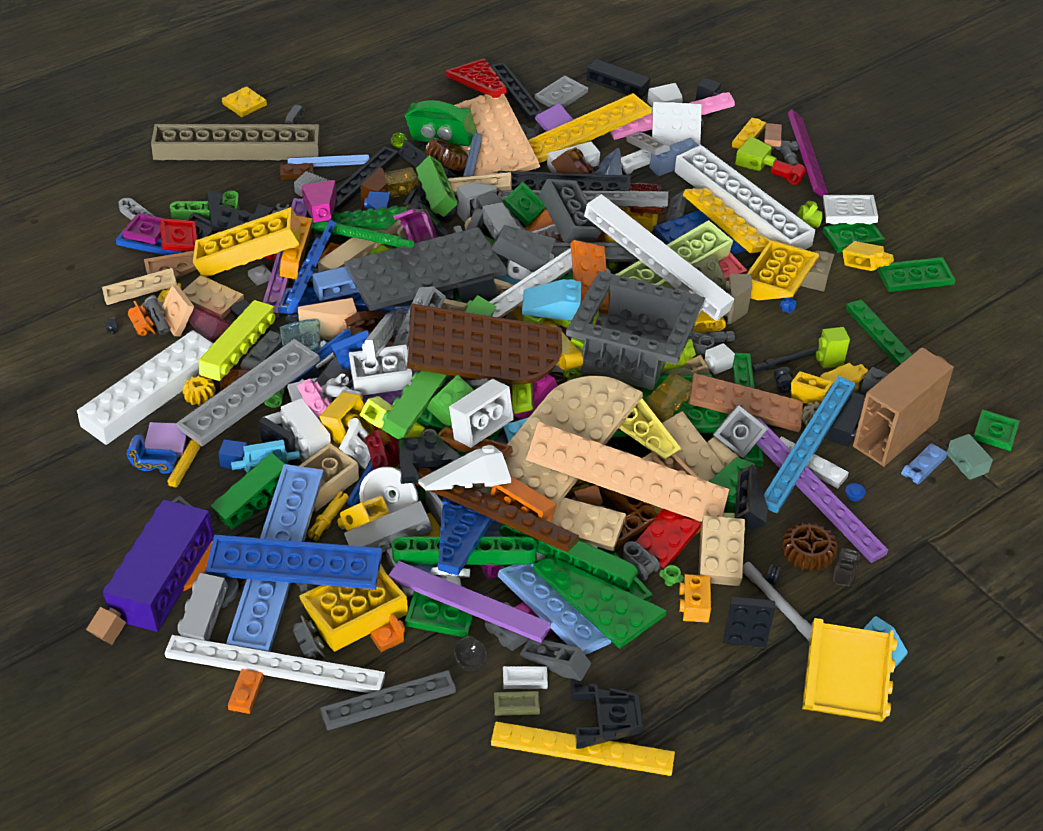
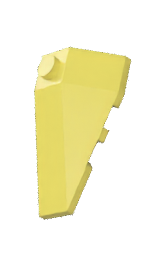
(649, 431)

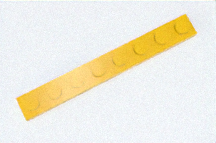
(564, 746)

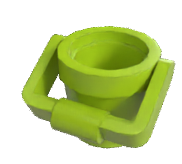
(810, 214)

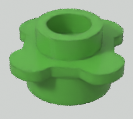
(671, 575)

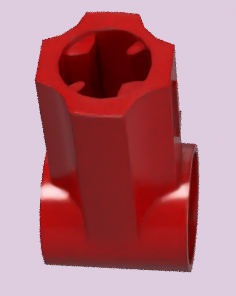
(793, 174)

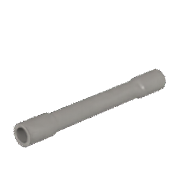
(757, 578)

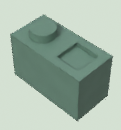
(969, 456)

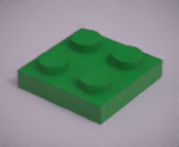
(524, 204)
(996, 430)

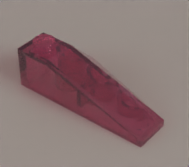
(207, 324)

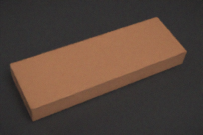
(773, 134)

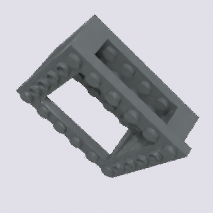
(629, 342)

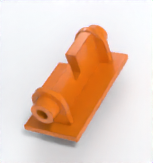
(140, 320)

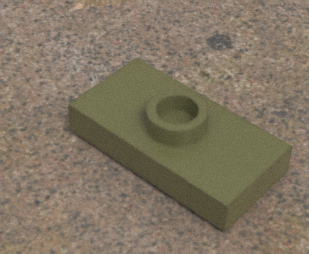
(516, 703)

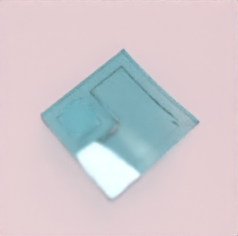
(305, 332)

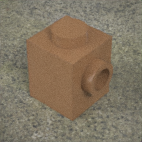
(106, 625)

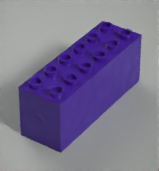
(159, 565)

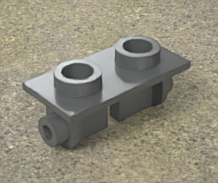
(313, 644)

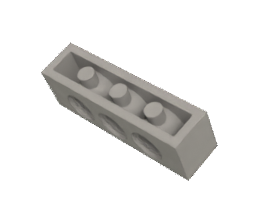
(425, 296)

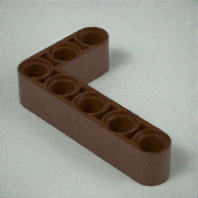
(636, 515)

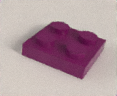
(143, 228)

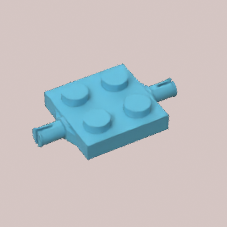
(255, 453)

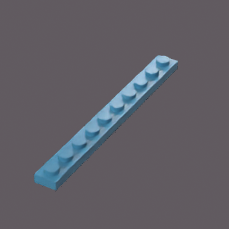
(808, 444)

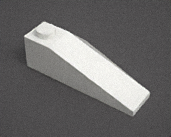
(478, 466)

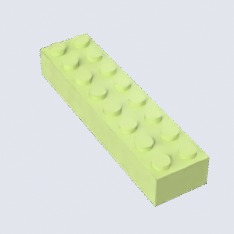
(693, 246)

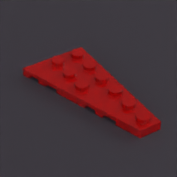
(478, 76)

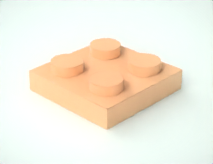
(177, 310)

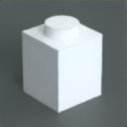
(719, 358)

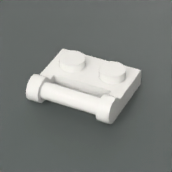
(354, 446)

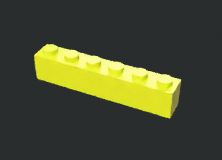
(236, 340)

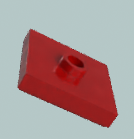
(178, 234)

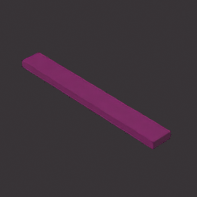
(807, 153)

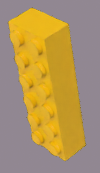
(247, 242)

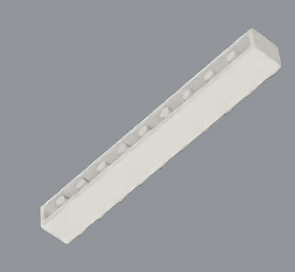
(657, 255)

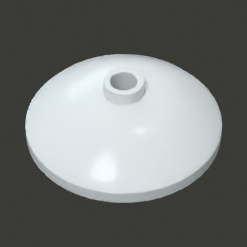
(384, 480)

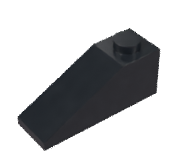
(750, 499)

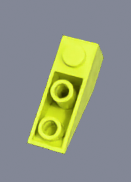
(376, 408)

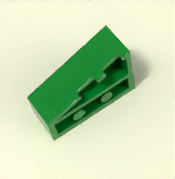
(729, 478)

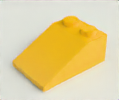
(340, 412)

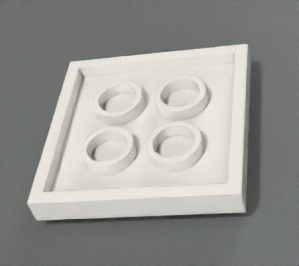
(676, 122)
(850, 209)

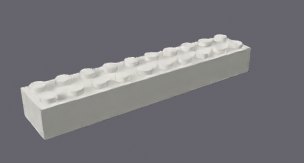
(759, 210)

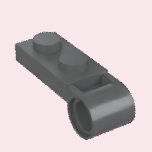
(262, 350)

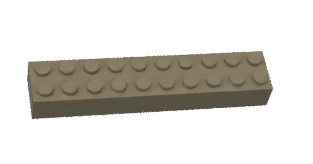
(235, 141)

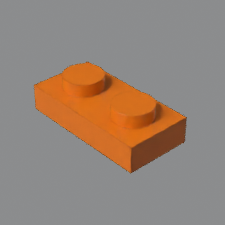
(245, 691)

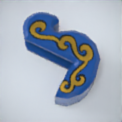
(150, 459)

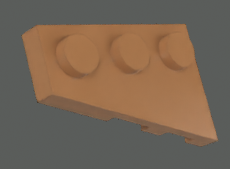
(181, 263)

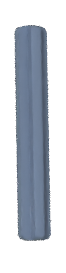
(473, 155)

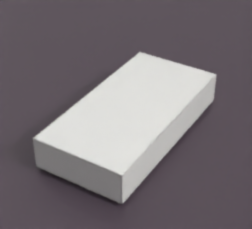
(525, 677)

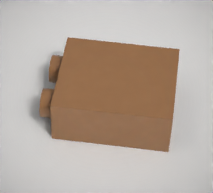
(902, 406)

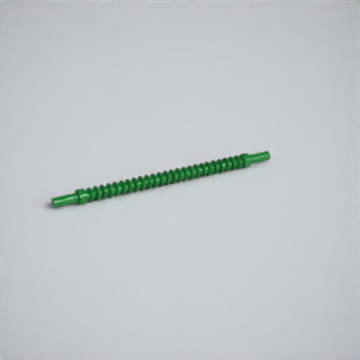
(365, 234)

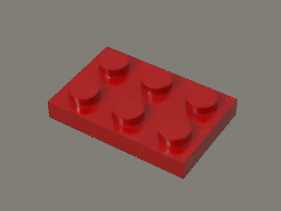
(668, 536)

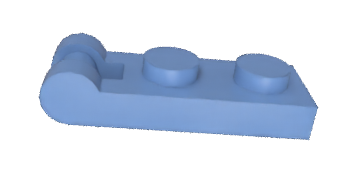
(924, 463)

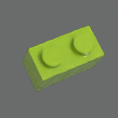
(832, 347)

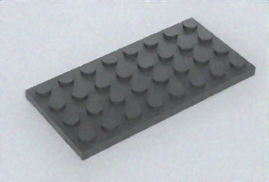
(438, 262)

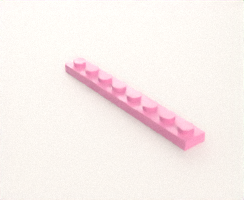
(643, 124)

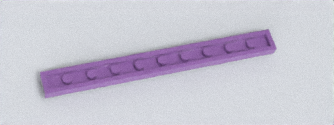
(276, 283)
(825, 500)

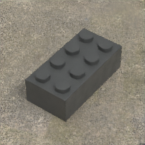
(567, 209)

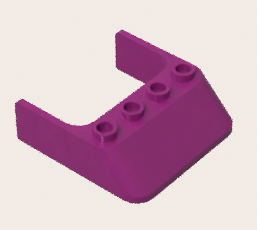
(417, 225)

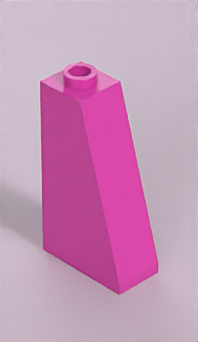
(320, 199)

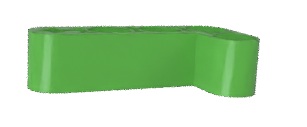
(183, 209)

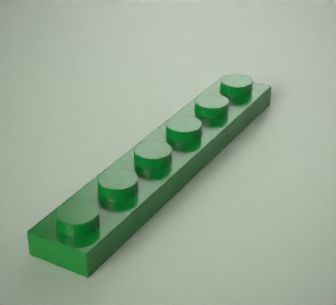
(878, 332)

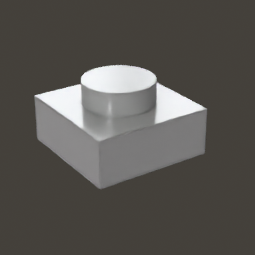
(259, 275)

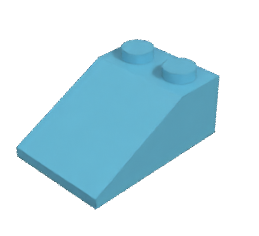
(553, 300)

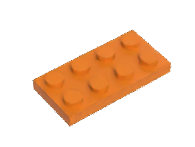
(586, 263)

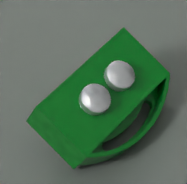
(441, 121)

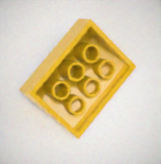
(780, 271)
(352, 613)

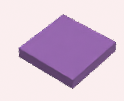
(553, 117)

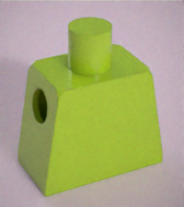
(754, 155)

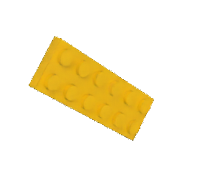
(726, 219)

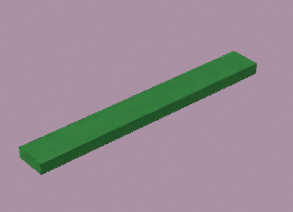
(743, 376)

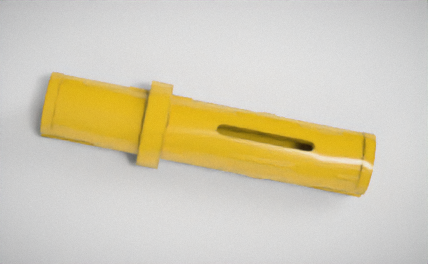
(324, 520)

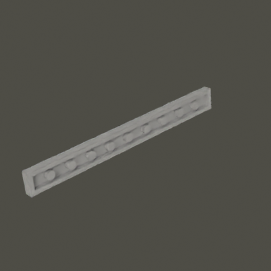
(619, 198)

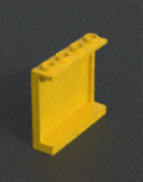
(849, 671)

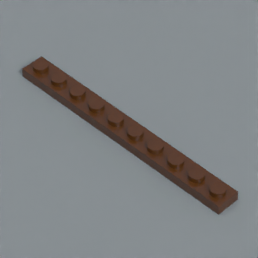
(507, 514)

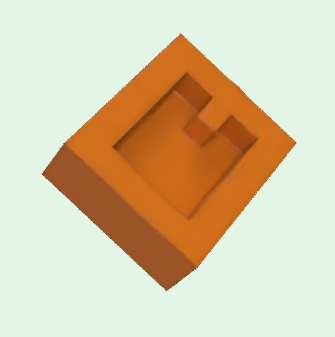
(389, 635)

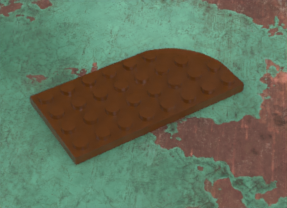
(481, 346)

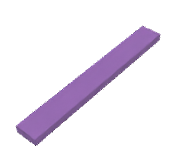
(470, 601)

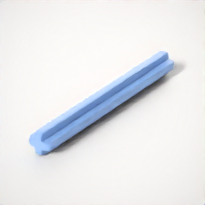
(331, 160)

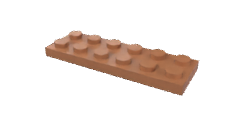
(725, 396)

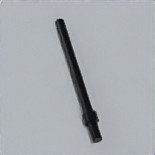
(769, 364)

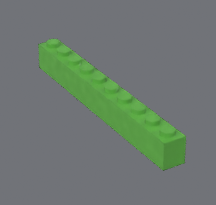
(423, 387)

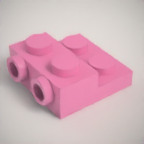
(312, 395)

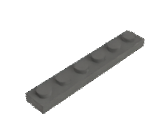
(387, 700)

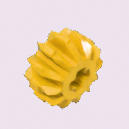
(198, 390)

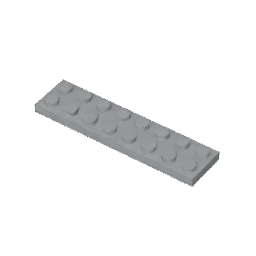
(247, 392)

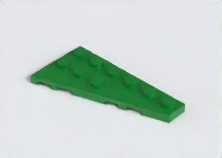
(607, 607)

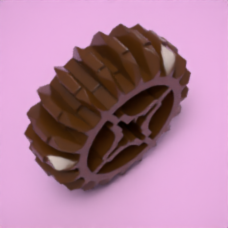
(447, 154)
(809, 546)

